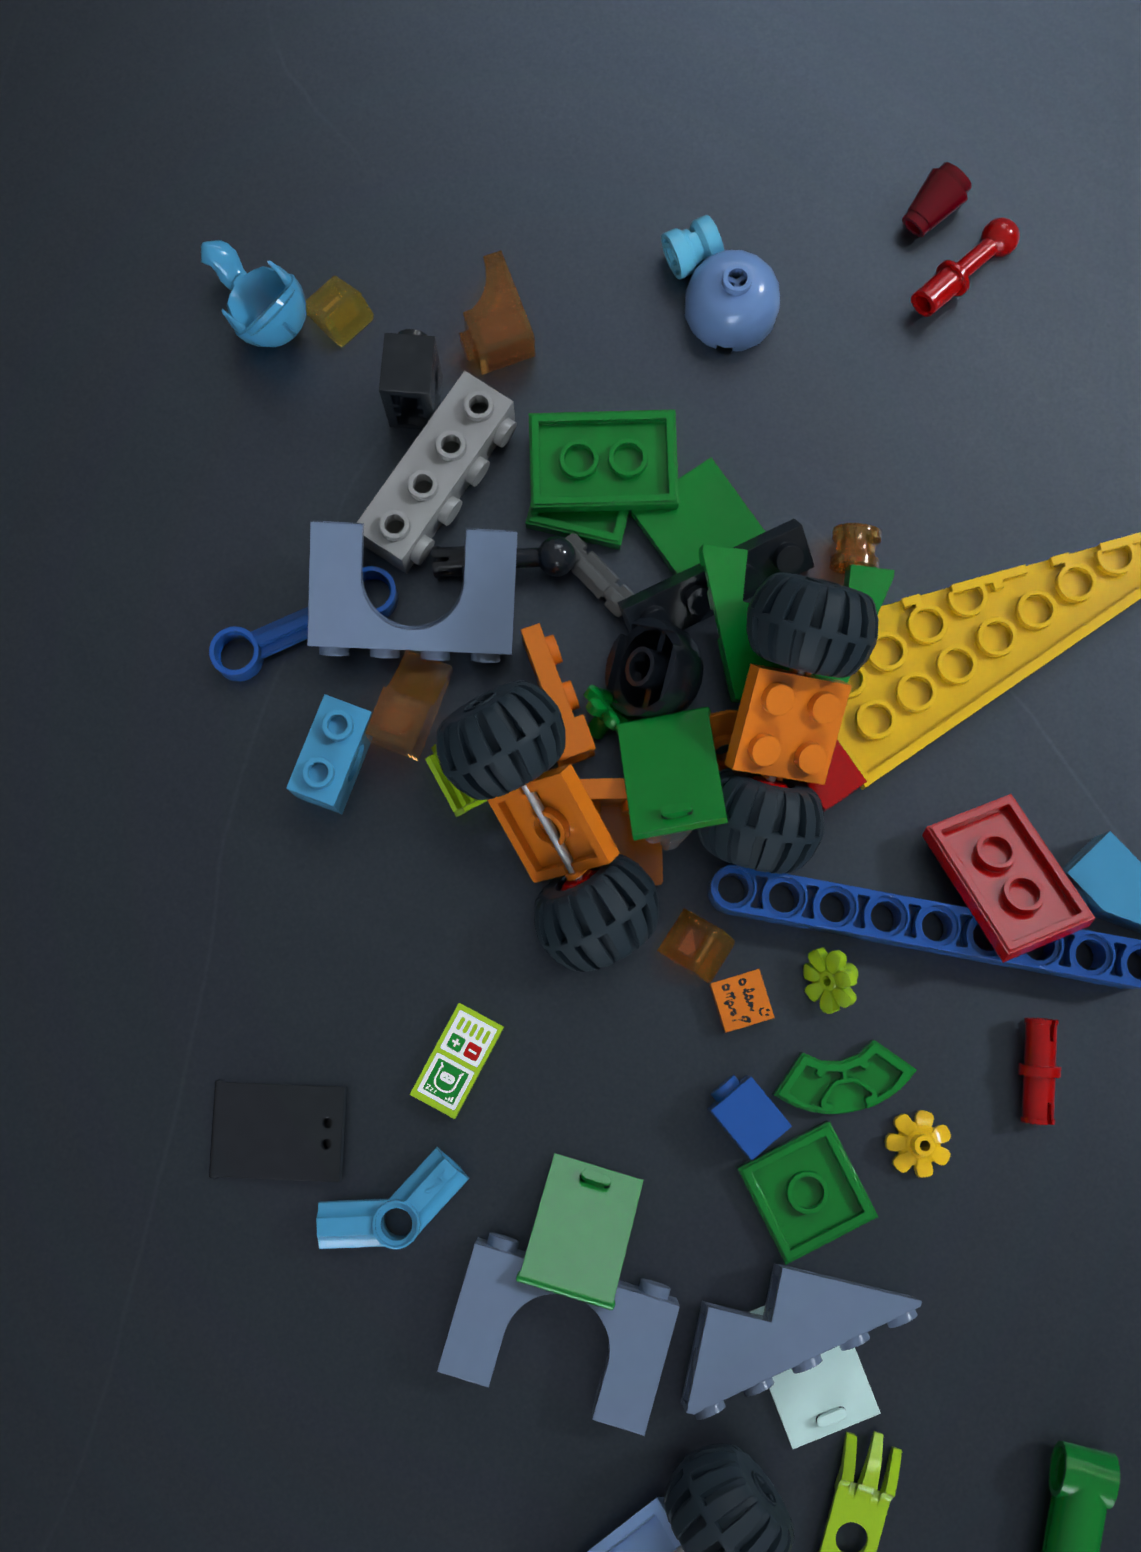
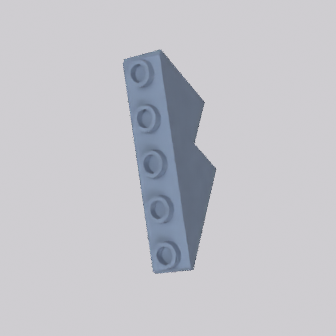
(800, 1321)

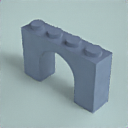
(346, 619)
(636, 1330)

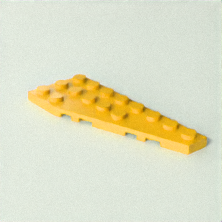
(972, 642)

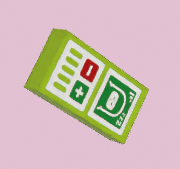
(457, 1060)

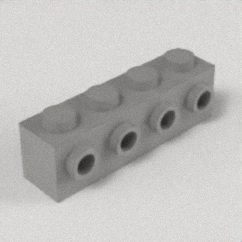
(437, 471)

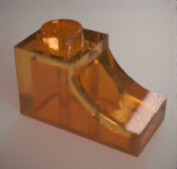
(497, 326)
(409, 705)

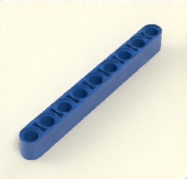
(957, 940)

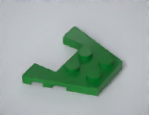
(725, 580)

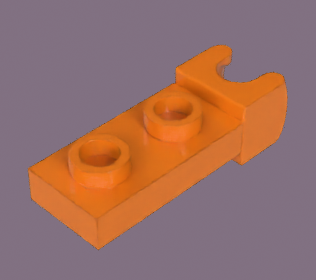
(543, 656)

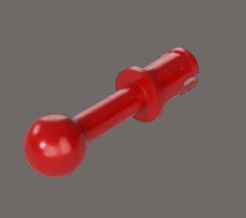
(951, 278)

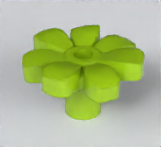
(830, 979)

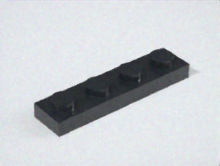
(684, 597)

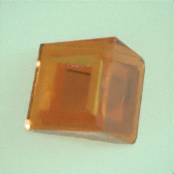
(697, 945)

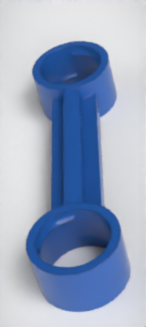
(284, 632)

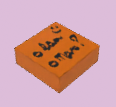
(741, 1000)

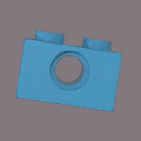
(331, 755)

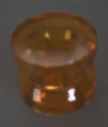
(855, 545)

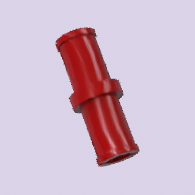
(1039, 1071)

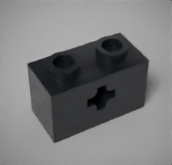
(410, 378)

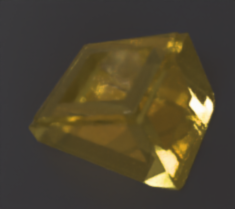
(339, 310)

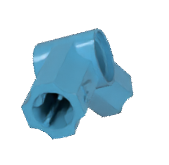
(363, 1221)

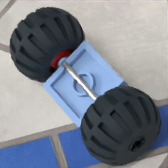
(711, 1504)

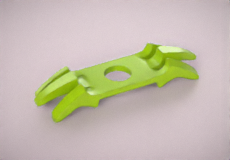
(862, 1500)

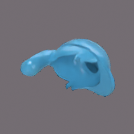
(264, 304)

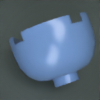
(732, 300)

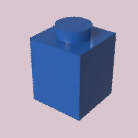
(747, 1115)

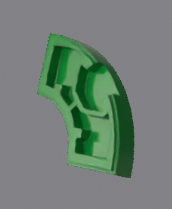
(844, 1084)

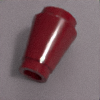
(938, 198)

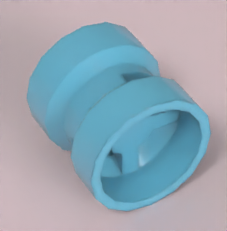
(690, 247)

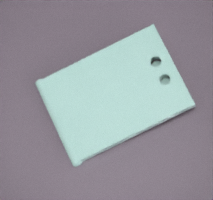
(821, 1391)

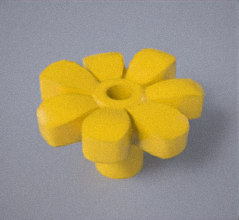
(908, 1143)

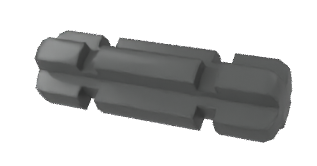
(598, 576)

